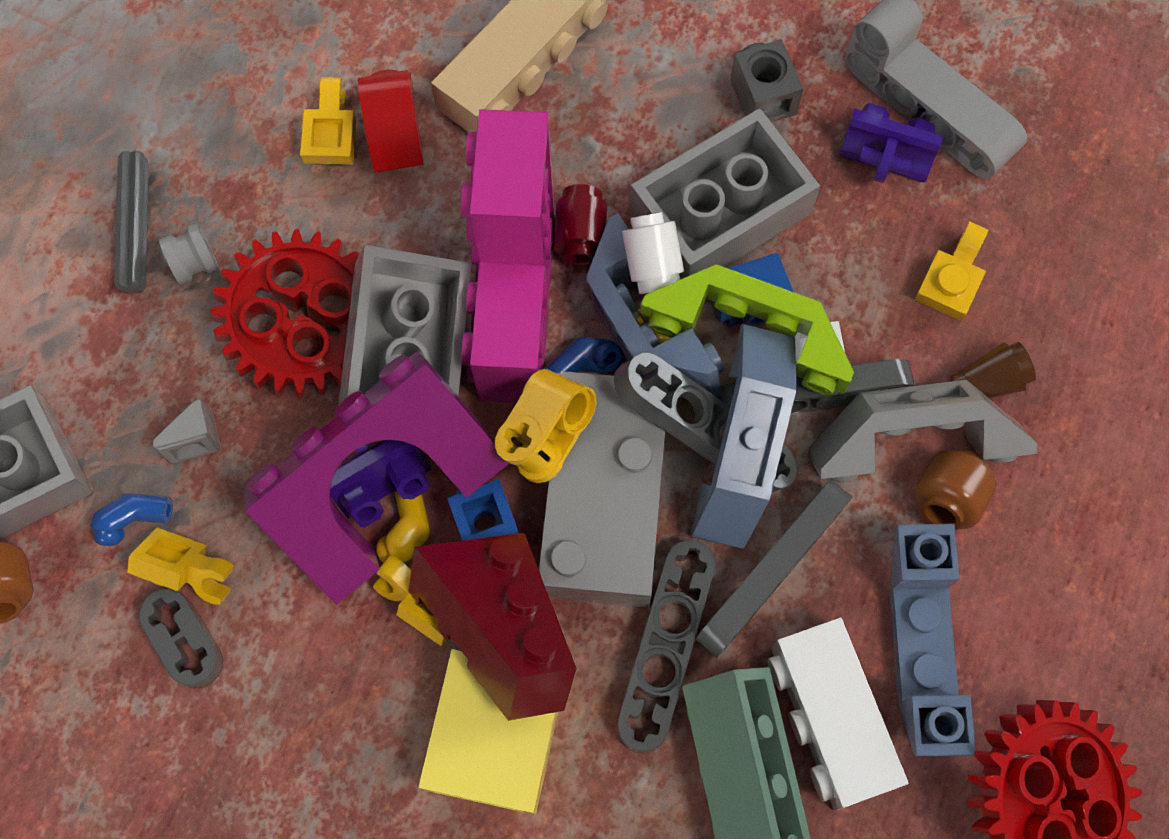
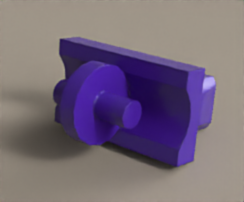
(891, 144)
(375, 474)

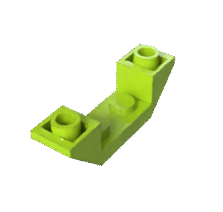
(680, 305)

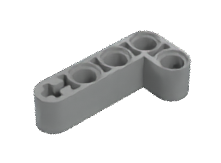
(923, 86)

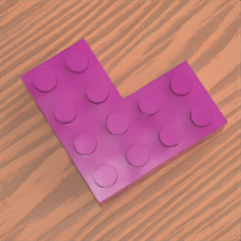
(512, 245)

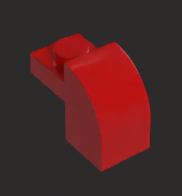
(390, 120)

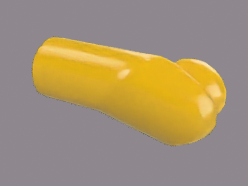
(409, 531)

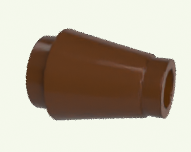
(999, 371)

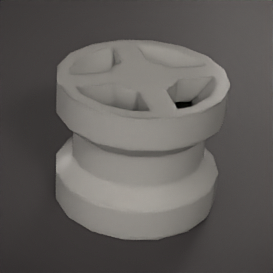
(188, 254)

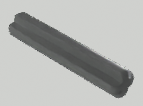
(131, 222)

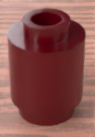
(579, 223)

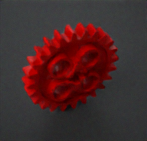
(273, 351)
(1054, 777)

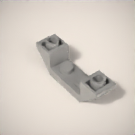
(849, 441)

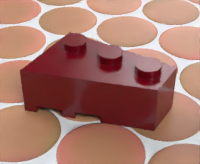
(500, 619)

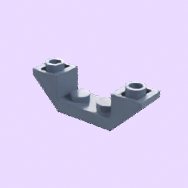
(608, 288)
(751, 439)
(923, 641)

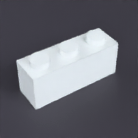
(836, 715)

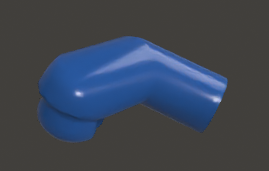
(588, 356)
(111, 519)

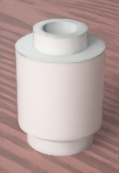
(652, 252)

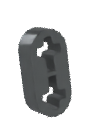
(170, 645)

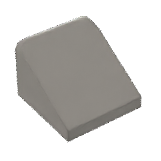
(189, 435)

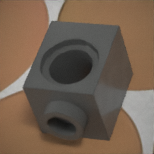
(770, 61)

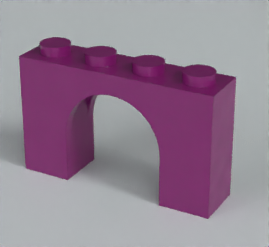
(404, 406)

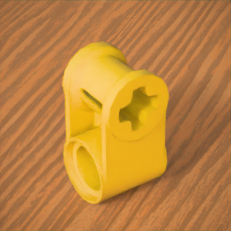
(546, 420)

